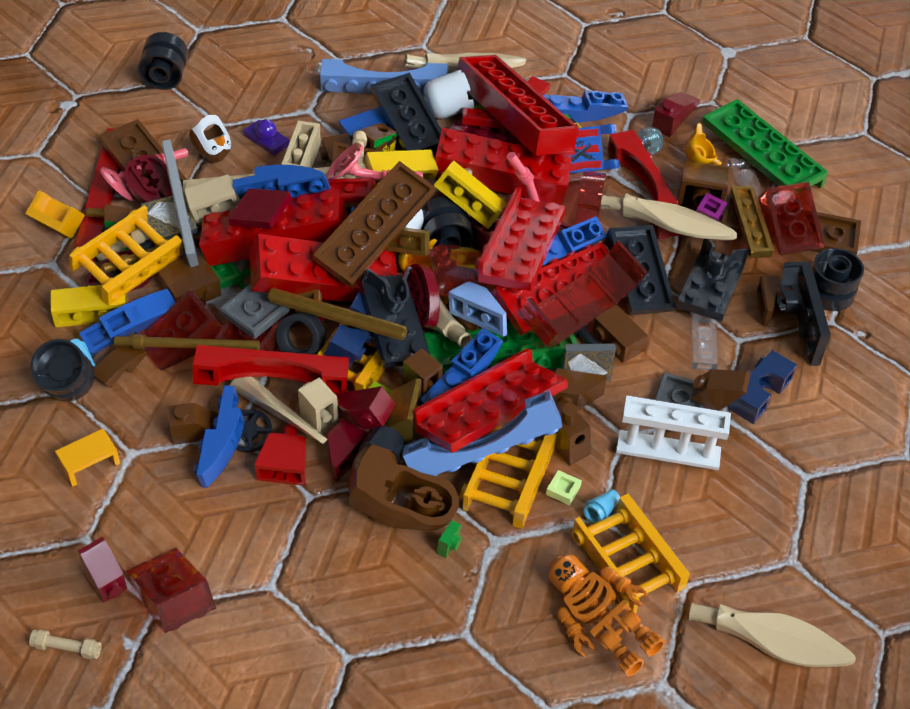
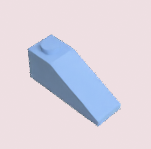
(478, 307)

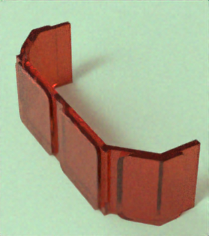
(585, 297)

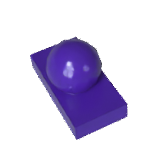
(266, 136)

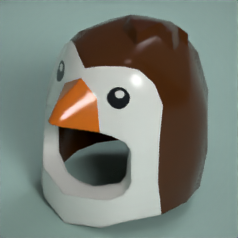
(213, 143)

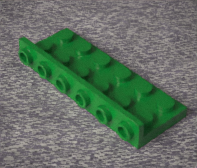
(764, 146)
(444, 349)

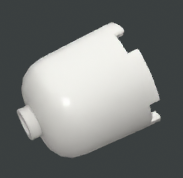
(448, 95)

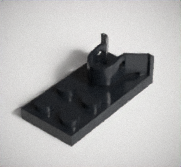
(407, 113)
(712, 281)
(654, 291)
(392, 301)
(807, 304)

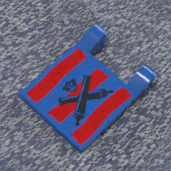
(588, 150)

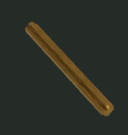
(337, 314)

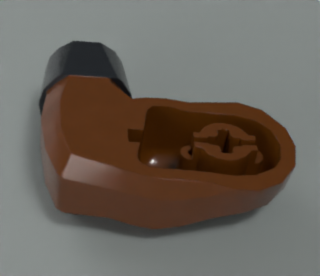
(395, 492)

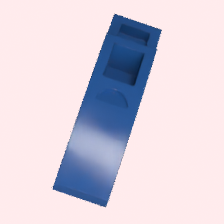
(591, 106)
(291, 178)
(575, 239)
(126, 320)
(467, 363)
(222, 440)

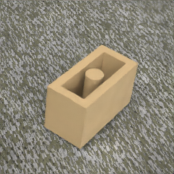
(211, 196)
(318, 406)

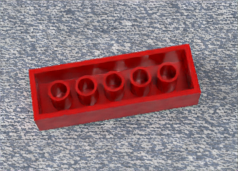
(491, 167)
(304, 218)
(289, 267)

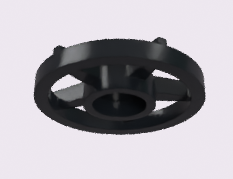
(251, 431)

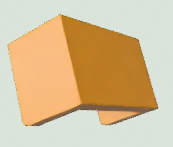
(55, 214)
(86, 453)

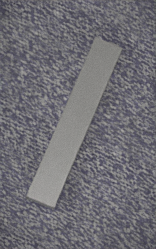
(180, 203)

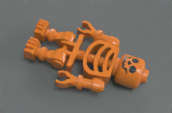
(585, 593)

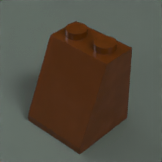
(701, 179)

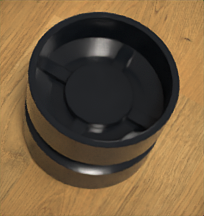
(163, 60)
(447, 223)
(837, 277)
(62, 370)

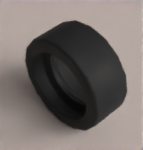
(315, 325)

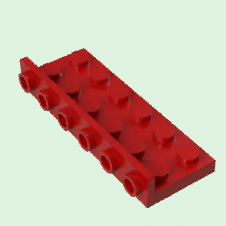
(519, 242)
(549, 281)
(484, 401)

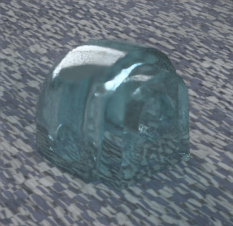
(652, 139)

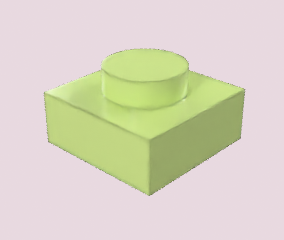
(563, 487)

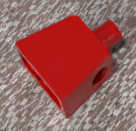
(283, 458)

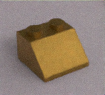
(406, 400)

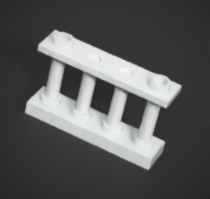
(675, 418)

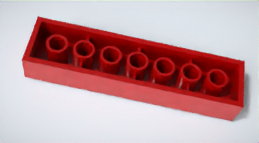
(518, 106)

